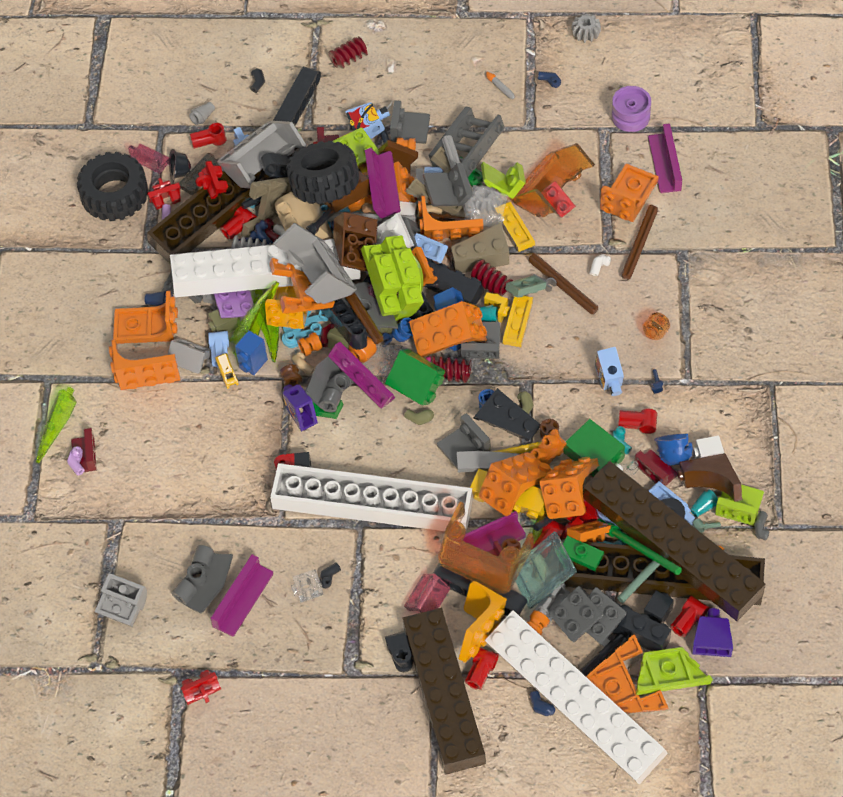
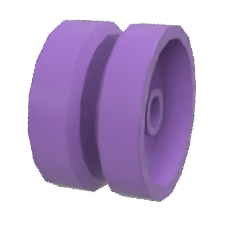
(631, 108)

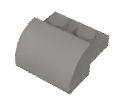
(121, 600)

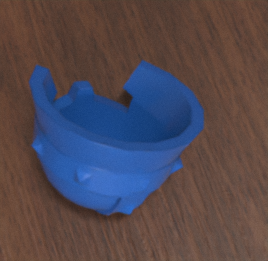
(674, 449)

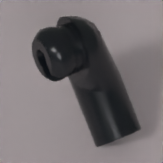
(259, 80)

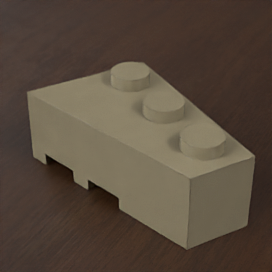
(486, 245)

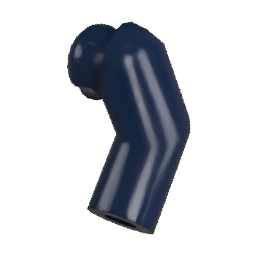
(550, 77)
(260, 232)
(541, 707)

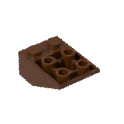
(350, 235)

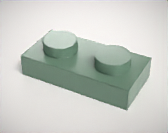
(525, 286)

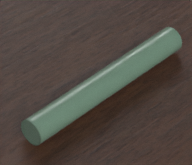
(637, 581)

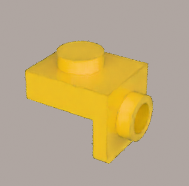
(500, 302)

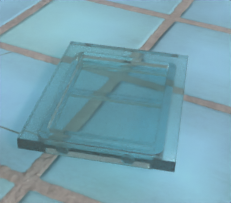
(544, 570)

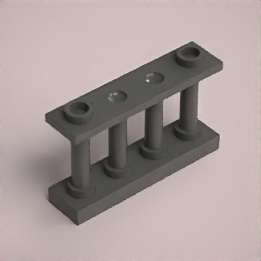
(460, 129)

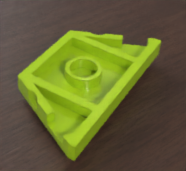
(669, 671)

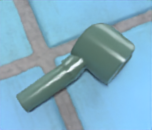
(698, 524)

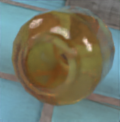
(656, 326)

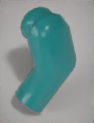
(619, 435)

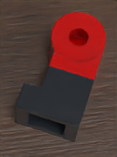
(297, 459)

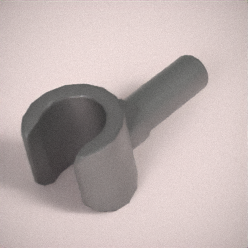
(552, 281)

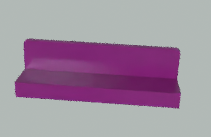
(666, 160)
(382, 183)
(360, 375)
(498, 530)
(241, 596)

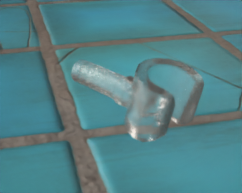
(631, 468)

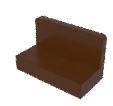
(400, 153)

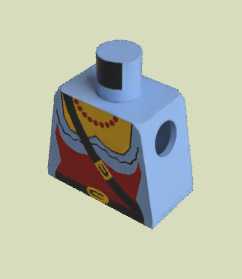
(368, 118)
(609, 370)

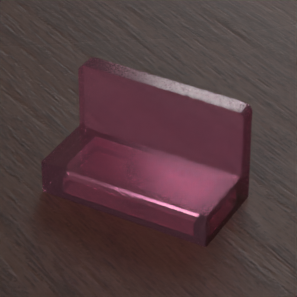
(149, 158)
(427, 594)

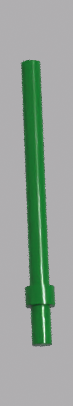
(615, 532)

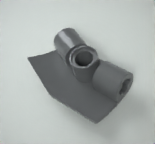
(372, 307)
(327, 385)
(201, 591)

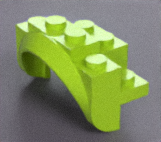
(391, 270)

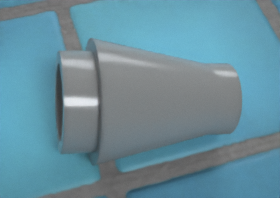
(201, 113)

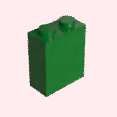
(415, 377)
(594, 443)

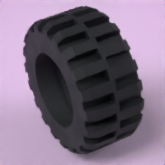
(107, 169)
(322, 172)

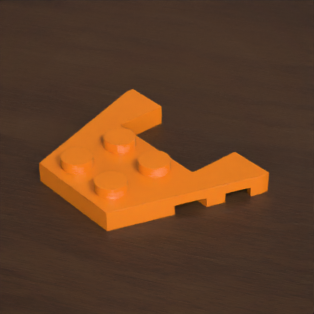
(300, 283)
(615, 682)

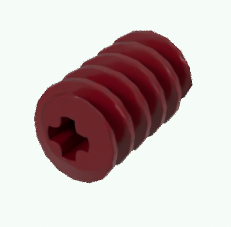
(347, 52)
(489, 279)
(454, 369)

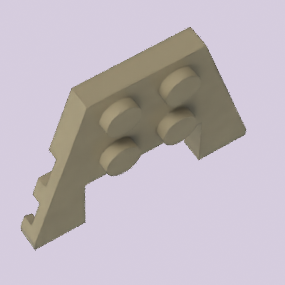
(419, 189)
(270, 192)

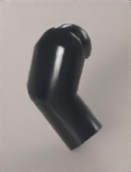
(327, 574)

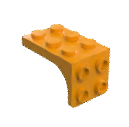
(274, 313)
(488, 610)

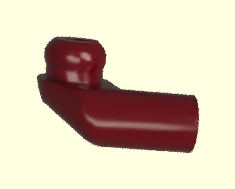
(269, 231)
(324, 332)

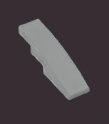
(473, 460)

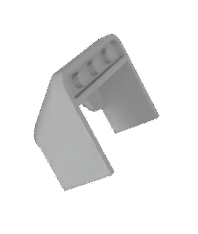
(244, 159)
(318, 263)

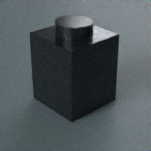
(659, 607)

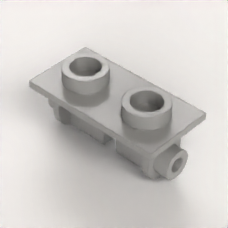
(552, 600)

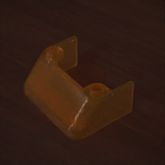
(558, 166)
(476, 564)

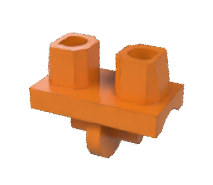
(551, 446)

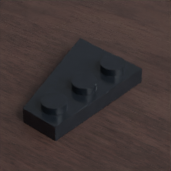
(507, 415)

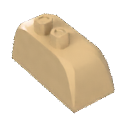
(293, 210)

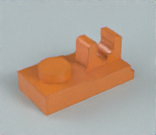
(428, 277)
(591, 531)

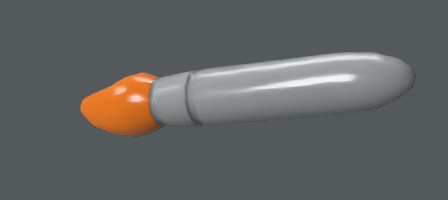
(492, 77)

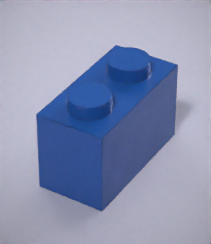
(251, 353)

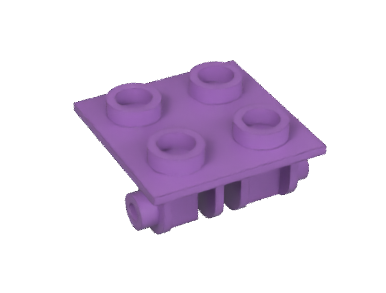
(233, 303)

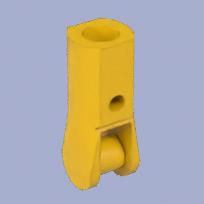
(225, 367)

